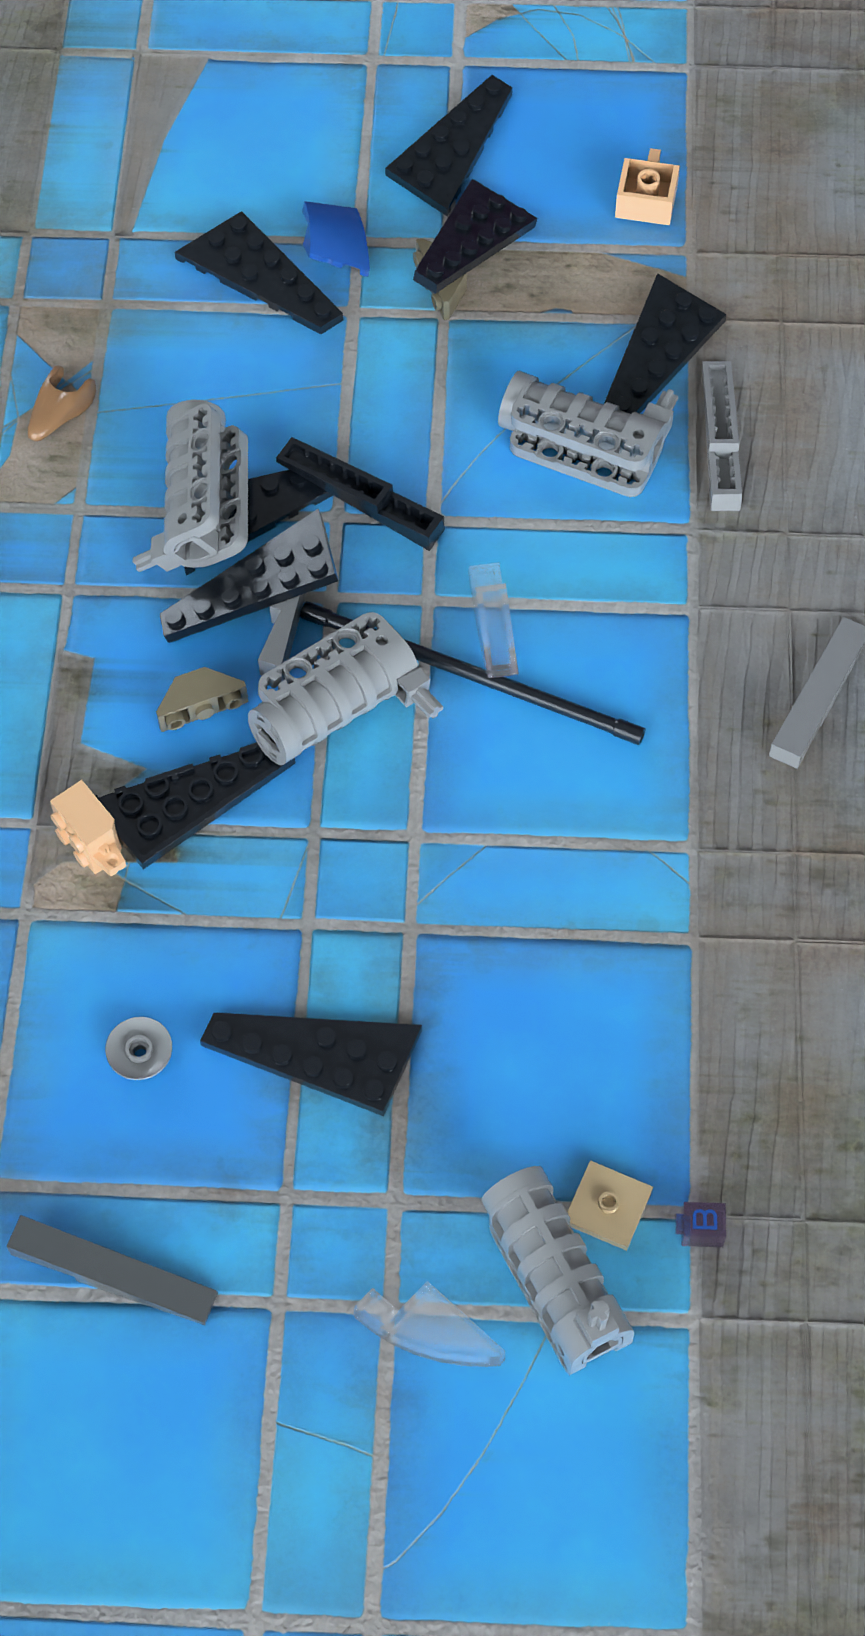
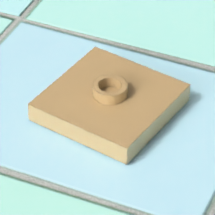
(608, 1205)

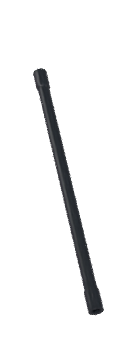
(617, 727)

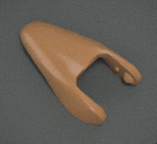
(57, 407)

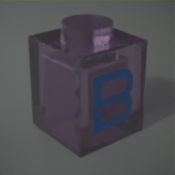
(701, 1224)

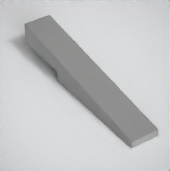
(721, 436)
(280, 640)
(818, 694)

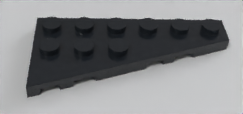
(449, 150)
(471, 234)
(257, 268)
(664, 340)
(276, 498)
(273, 573)
(182, 801)
(336, 1057)

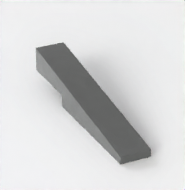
(110, 1270)

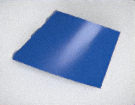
(336, 236)

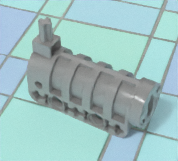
(585, 432)
(201, 490)
(337, 688)
(554, 1269)

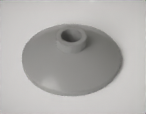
(135, 1035)

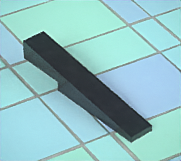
(363, 492)

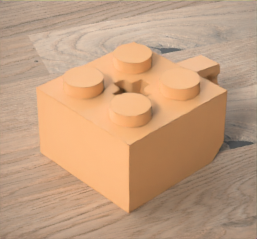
(647, 189)
(88, 829)

